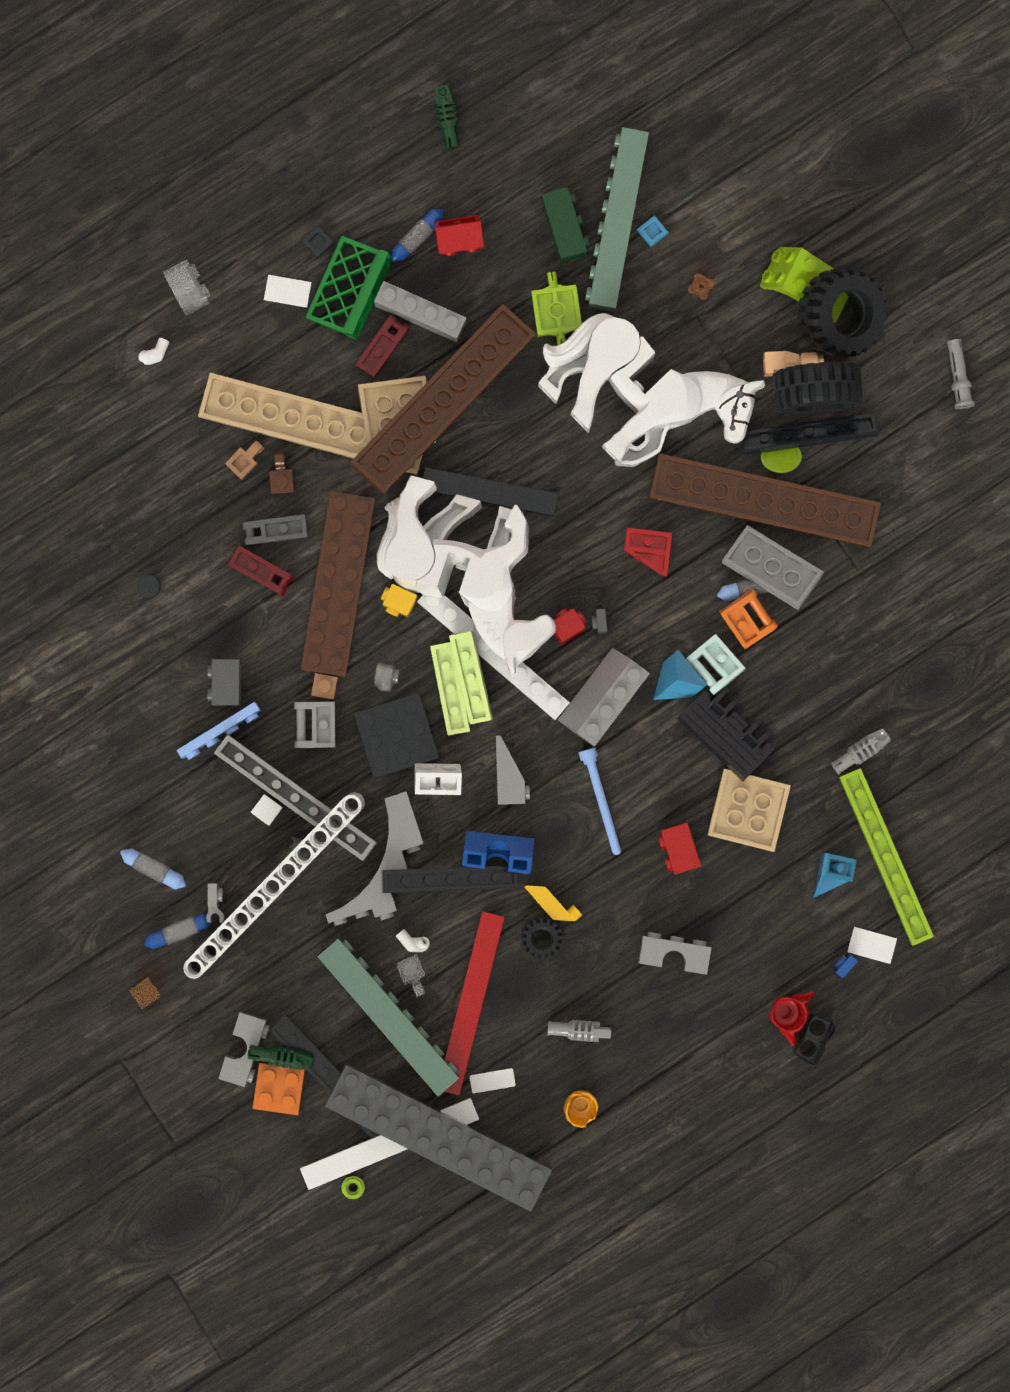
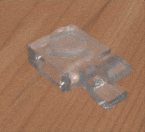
(412, 971)

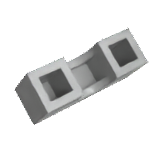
(695, 955)
(252, 1030)

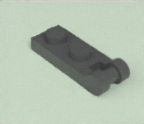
(275, 529)

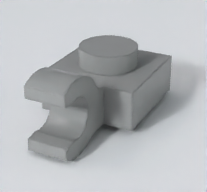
(215, 896)

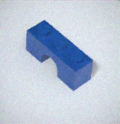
(513, 849)

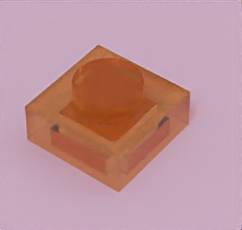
(145, 993)

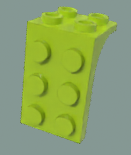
(793, 270)

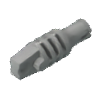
(862, 750)
(579, 1030)

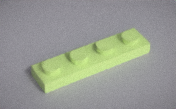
(471, 677)
(450, 689)

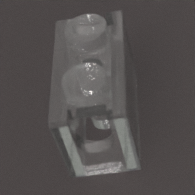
(186, 288)

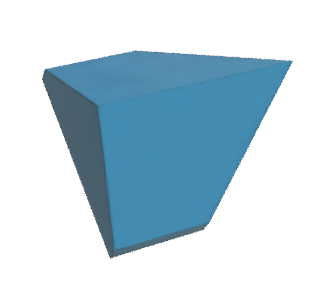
(678, 679)
(833, 872)

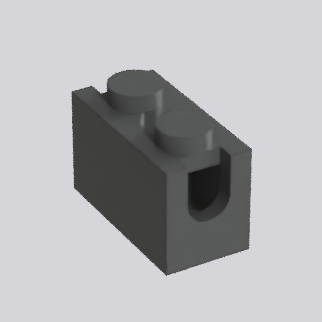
(225, 682)

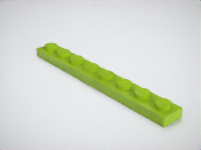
(886, 857)

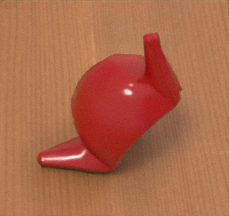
(791, 1014)

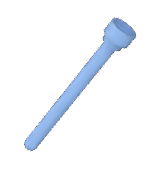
(589, 758)

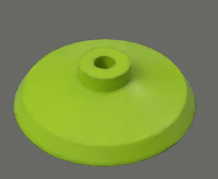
(781, 460)

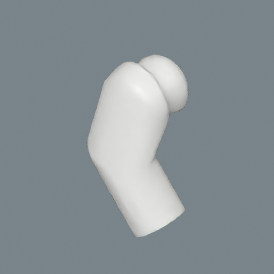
(154, 355)
(416, 944)

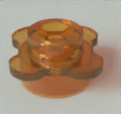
(701, 280)

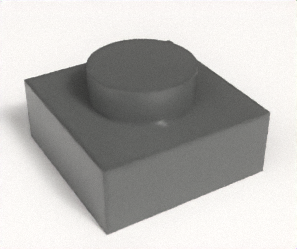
(599, 621)

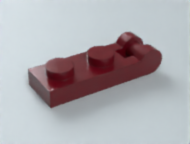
(382, 346)
(260, 570)

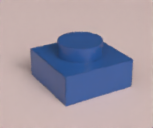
(844, 965)

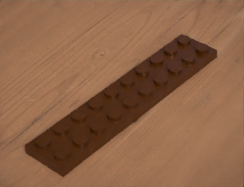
(442, 399)
(765, 500)

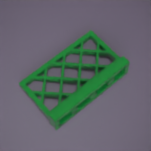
(367, 293)

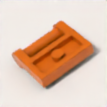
(742, 623)

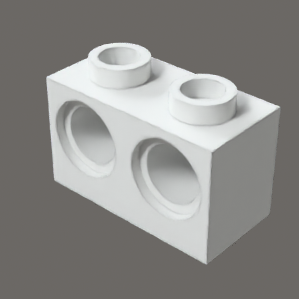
(437, 779)

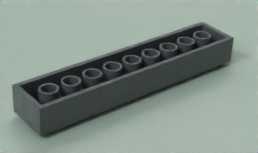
(438, 1137)

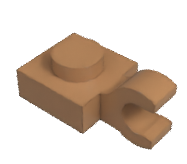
(242, 462)

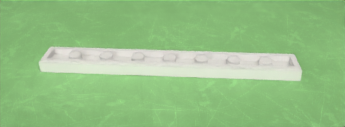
(371, 1151)

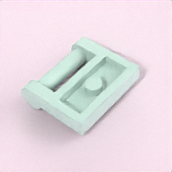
(720, 659)

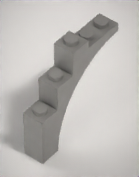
(402, 836)

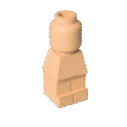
(781, 359)

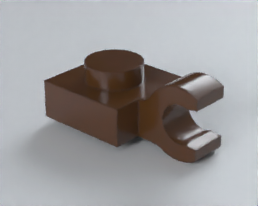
(281, 480)

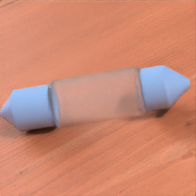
(737, 589)
(153, 868)

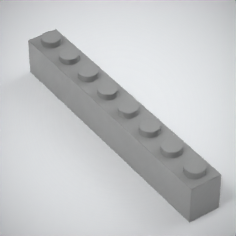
(291, 794)

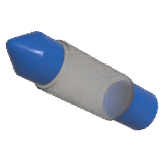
(416, 235)
(177, 931)

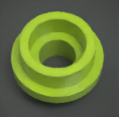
(353, 1194)

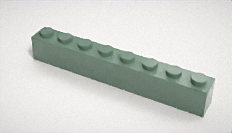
(618, 219)
(388, 1017)

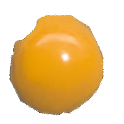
(580, 1108)

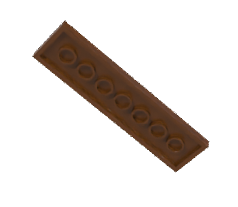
(338, 584)

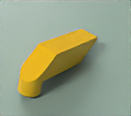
(551, 904)

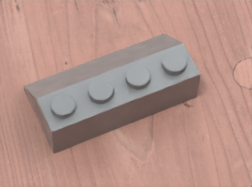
(603, 697)

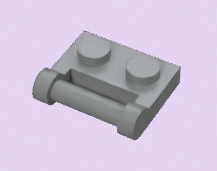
(322, 724)

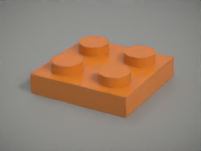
(278, 1089)

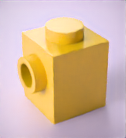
(398, 601)

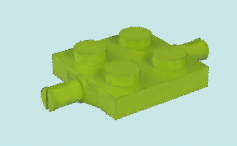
(556, 309)

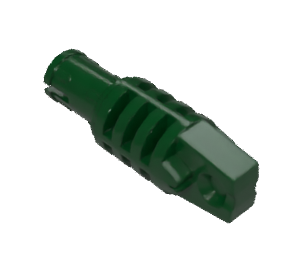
(447, 115)
(281, 1057)

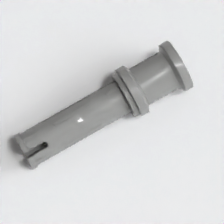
(961, 384)

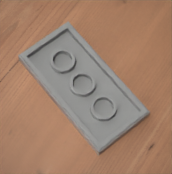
(772, 567)

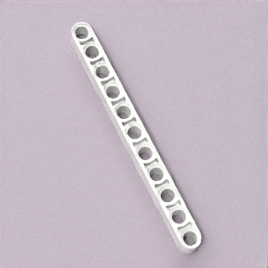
(266, 893)

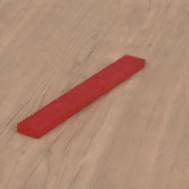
(473, 995)

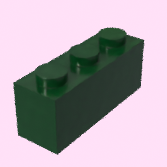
(565, 224)

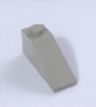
(510, 782)

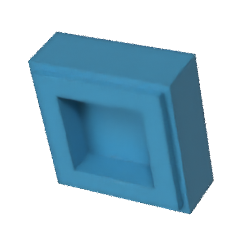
(652, 231)

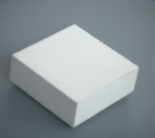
(266, 810)

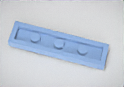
(228, 726)

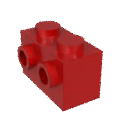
(458, 235)
(568, 625)
(679, 849)

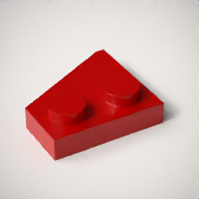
(649, 548)

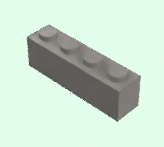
(420, 311)

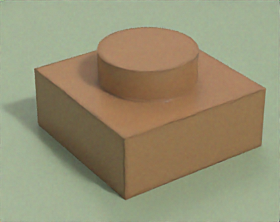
(324, 686)

